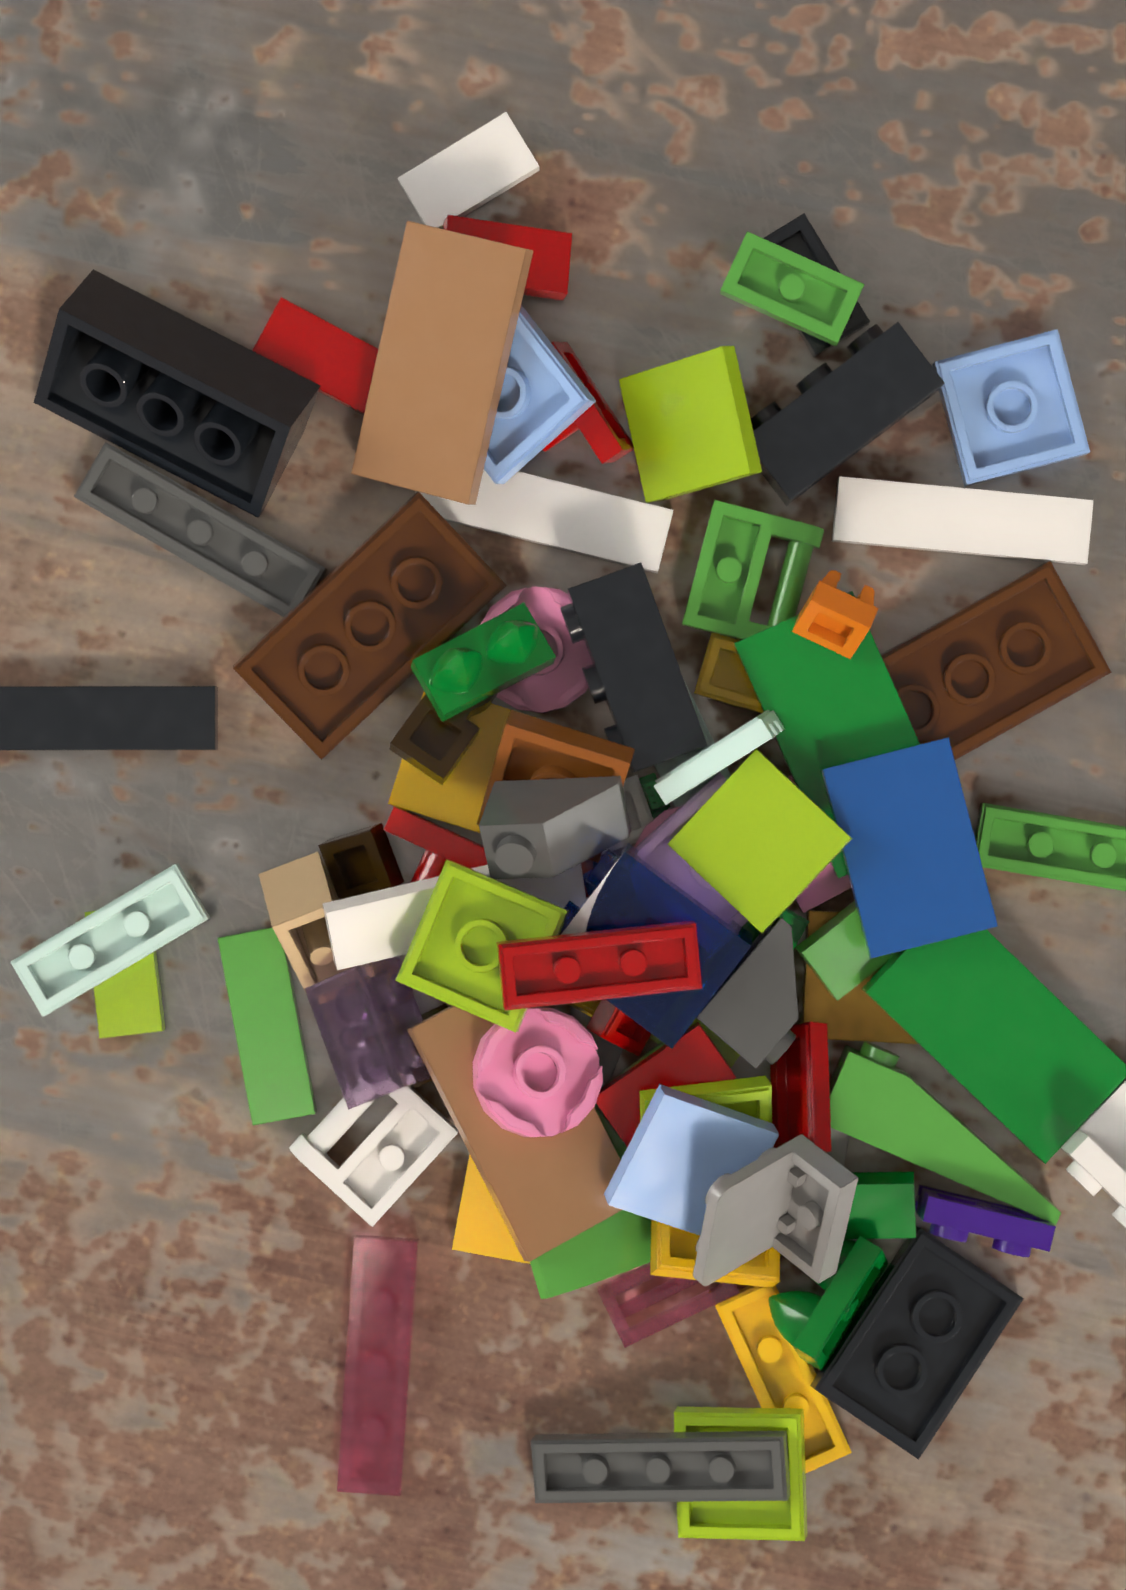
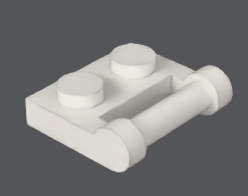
(385, 1160)

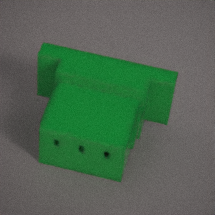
(652, 797)

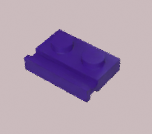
(957, 1215)

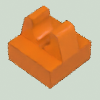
(836, 617)

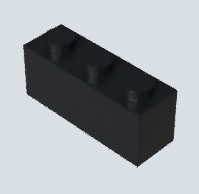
(842, 410)
(633, 667)

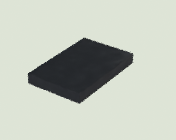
(917, 1342)

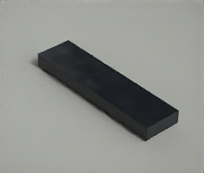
(108, 718)

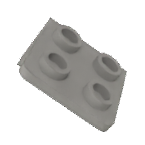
(783, 1200)

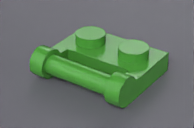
(733, 565)

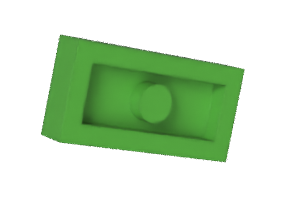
(791, 288)

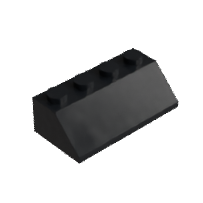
(174, 392)

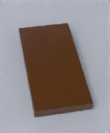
(367, 623)
(995, 662)

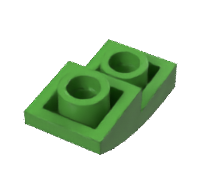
(594, 1255)

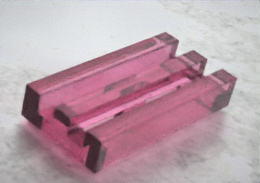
(665, 1319)

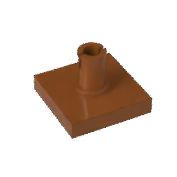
(546, 750)

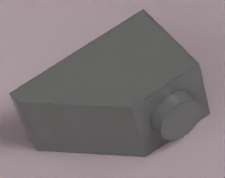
(551, 824)
(758, 999)

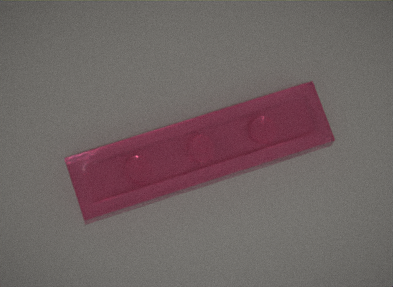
(377, 1365)

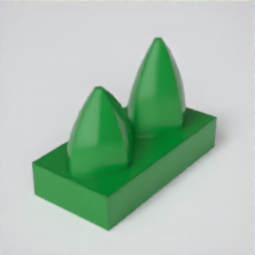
(483, 661)
(819, 1322)

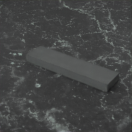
(198, 531)
(661, 1467)

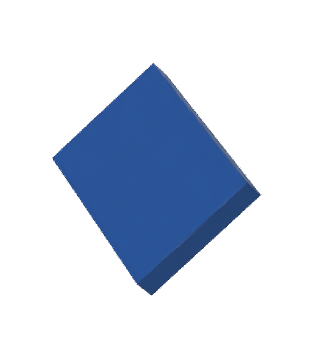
(910, 848)

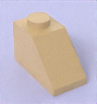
(297, 915)

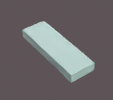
(110, 939)

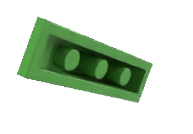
(898, 1115)

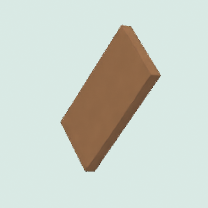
(441, 362)
(540, 1184)

